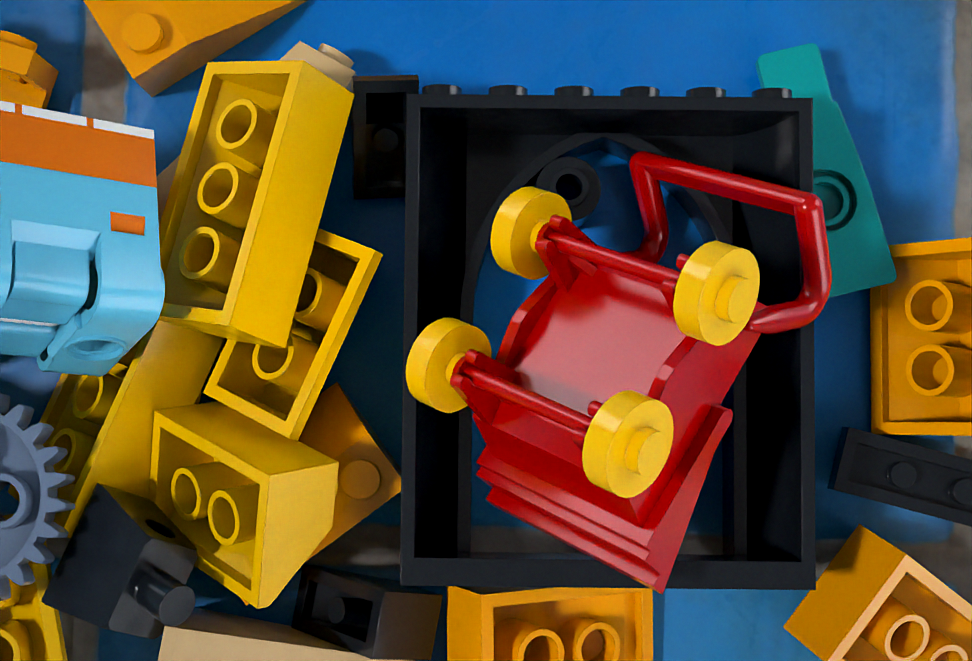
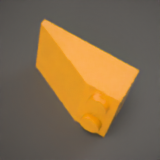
(176, 37)
(881, 608)
(549, 624)

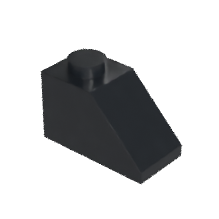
(367, 614)

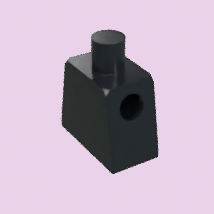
(125, 567)

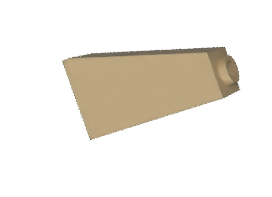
(230, 637)

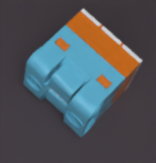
(76, 239)

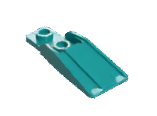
(852, 222)

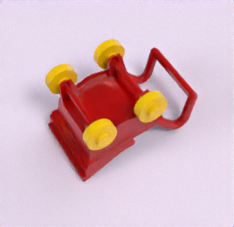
(615, 365)

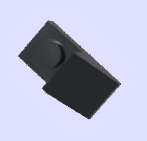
(379, 134)

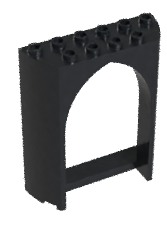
(459, 170)

